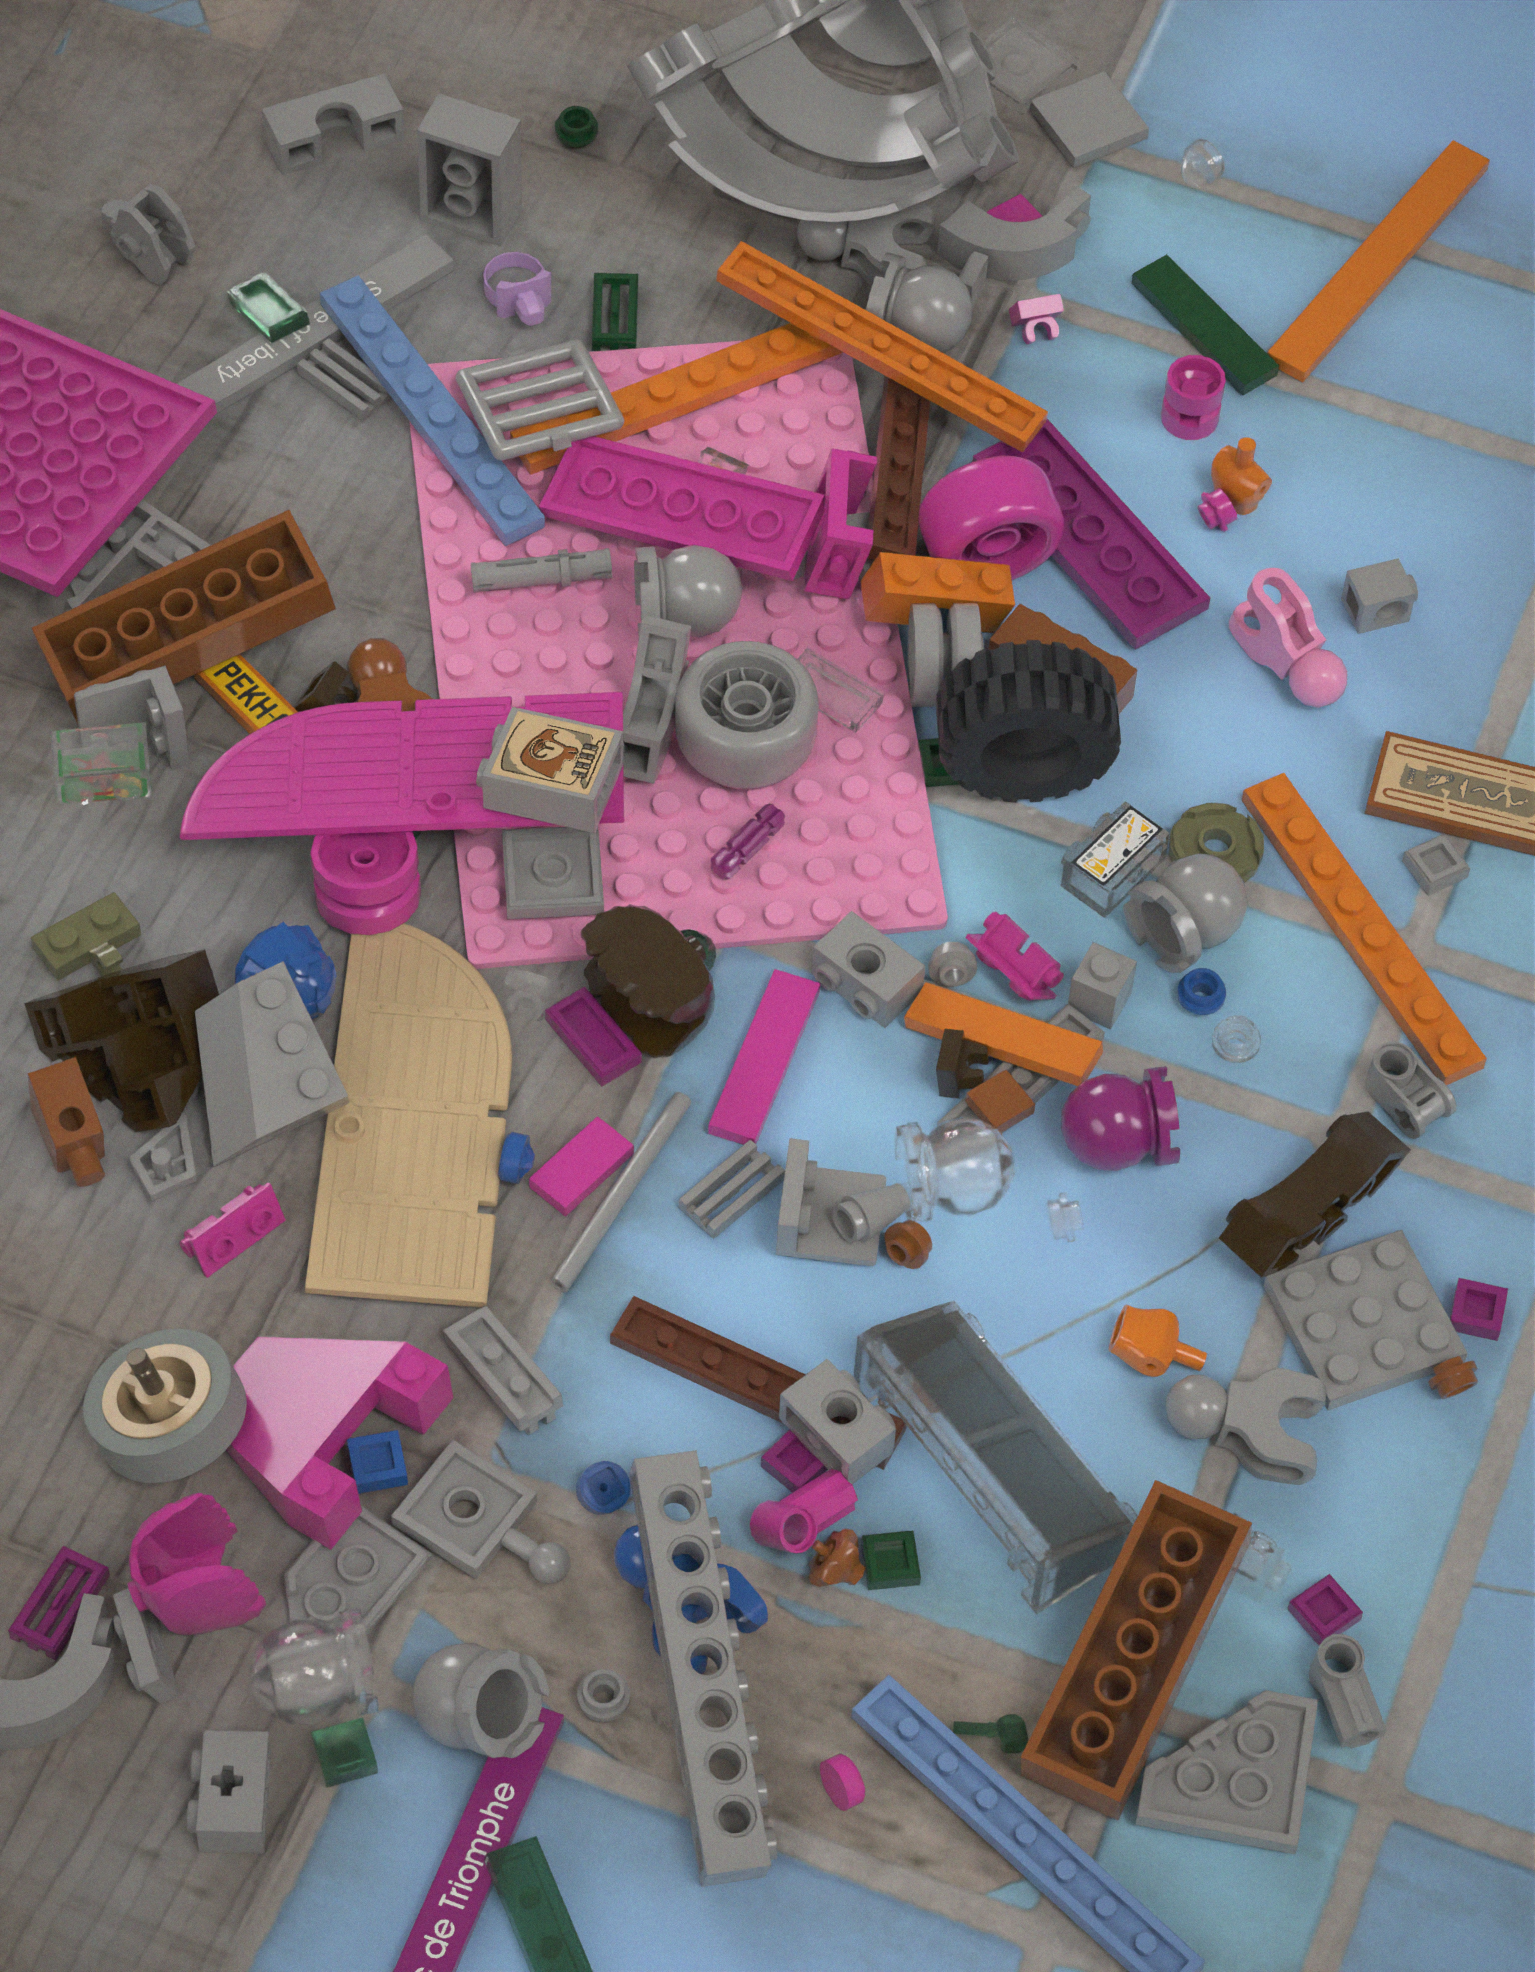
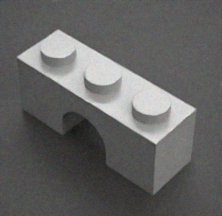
(360, 108)

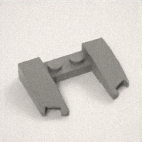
(141, 536)

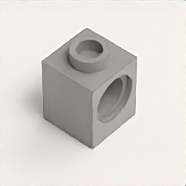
(1379, 595)

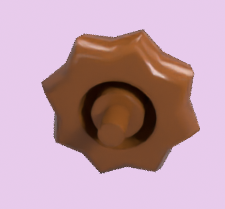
(836, 1560)

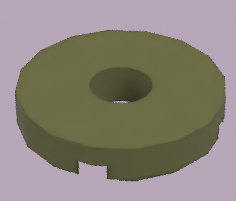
(1222, 823)

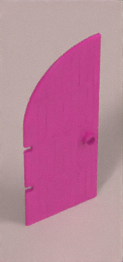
(375, 769)

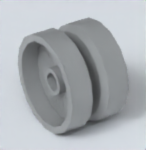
(937, 653)

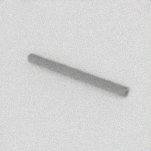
(620, 1192)

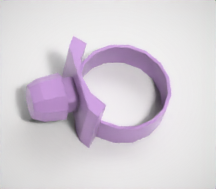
(525, 297)

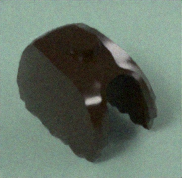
(649, 978)

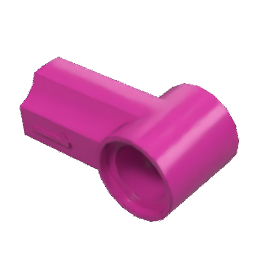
(803, 1512)

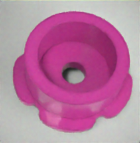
(1217, 510)

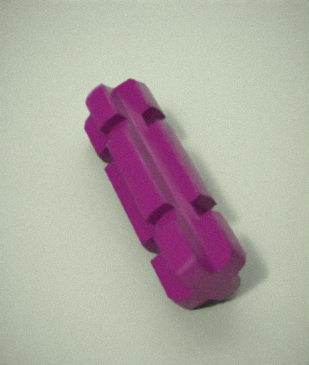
(747, 841)

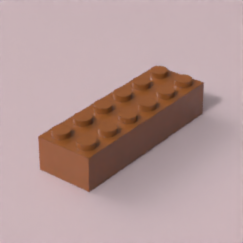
(190, 610)
(1136, 1650)

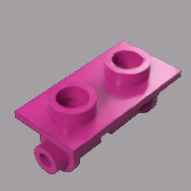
(1028, 972)
(240, 1226)

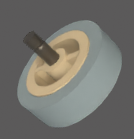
(165, 1405)

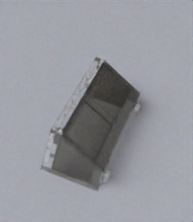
(996, 1447)

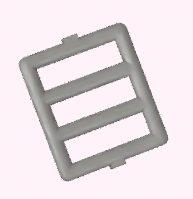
(557, 437)

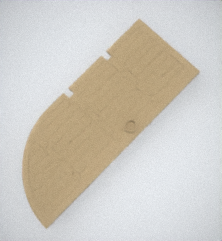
(415, 1144)

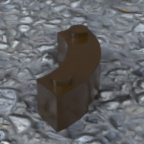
(1313, 1198)

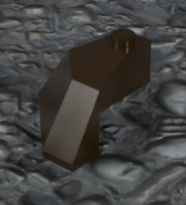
(132, 1035)

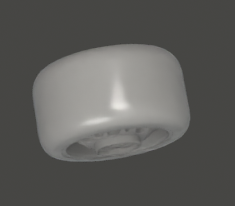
(746, 714)

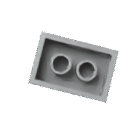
(469, 169)

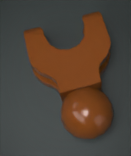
(380, 674)

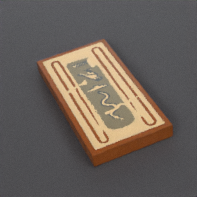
(1454, 792)

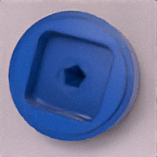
(516, 1158)
(603, 1487)

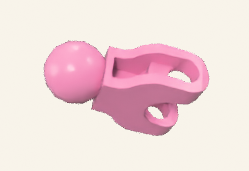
(1289, 639)

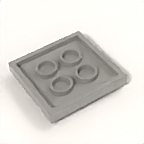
(1364, 1318)

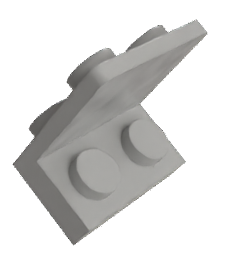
(139, 699)
(807, 1209)

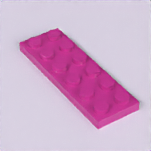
(684, 504)

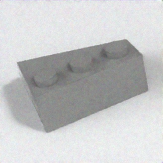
(262, 1064)

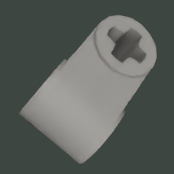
(1412, 1096)

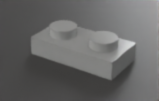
(150, 1663)

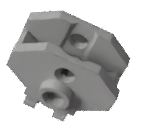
(147, 232)

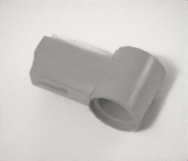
(1347, 1693)

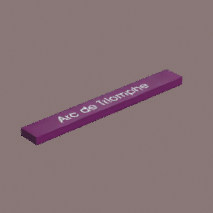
(463, 1877)

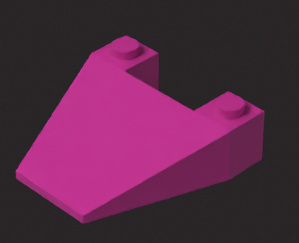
(306, 1405)

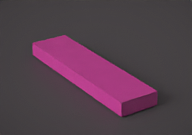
(764, 1058)

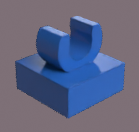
(377, 1461)

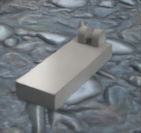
(504, 1370)

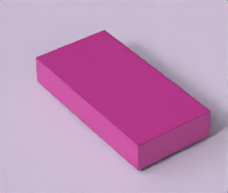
(581, 1166)

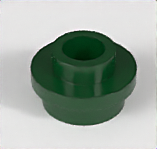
(576, 126)

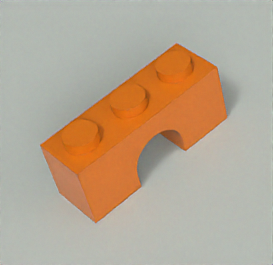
(903, 579)

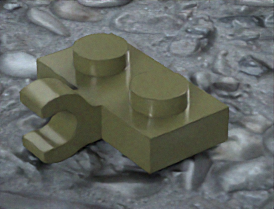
(88, 937)

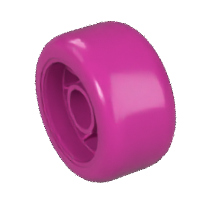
(993, 514)

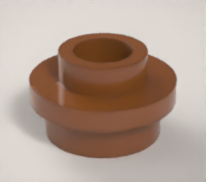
(908, 1244)
(1453, 1377)

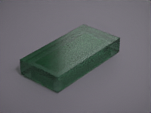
(268, 307)

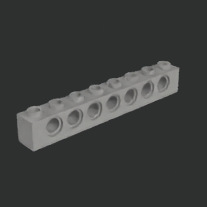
(719, 1854)

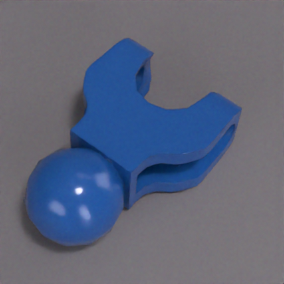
(744, 1602)

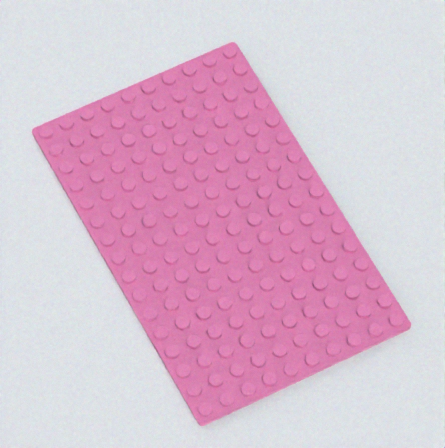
(852, 812)

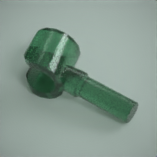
(1009, 1729)

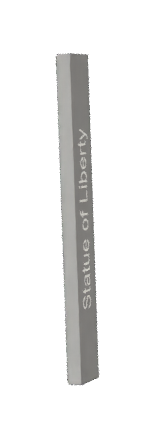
(261, 361)

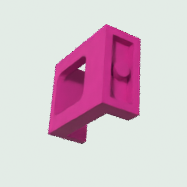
(837, 549)

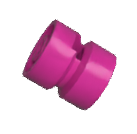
(1193, 397)

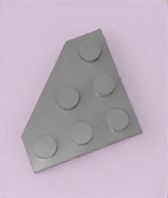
(1237, 1777)

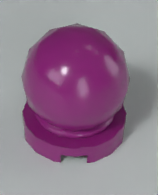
(1118, 1122)

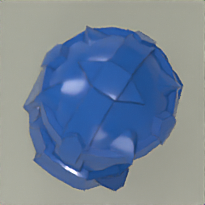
(303, 957)

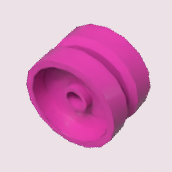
(366, 880)

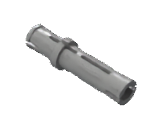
(541, 570)

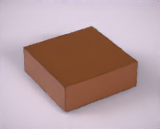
(1000, 1101)

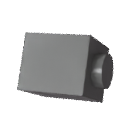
(1102, 985)

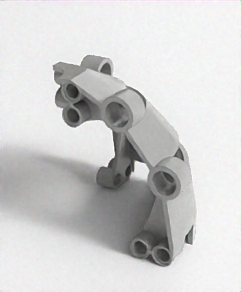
(946, 123)

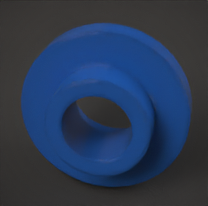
(1203, 981)

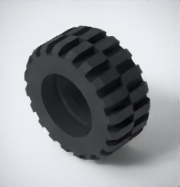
(1028, 721)

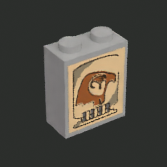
(551, 769)

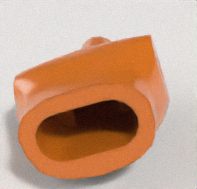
(1240, 476)
(1151, 1341)

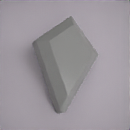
(165, 1160)

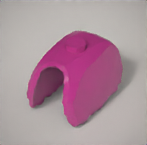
(181, 1572)

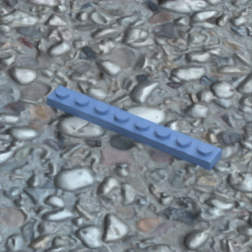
(432, 410)
(1021, 1833)

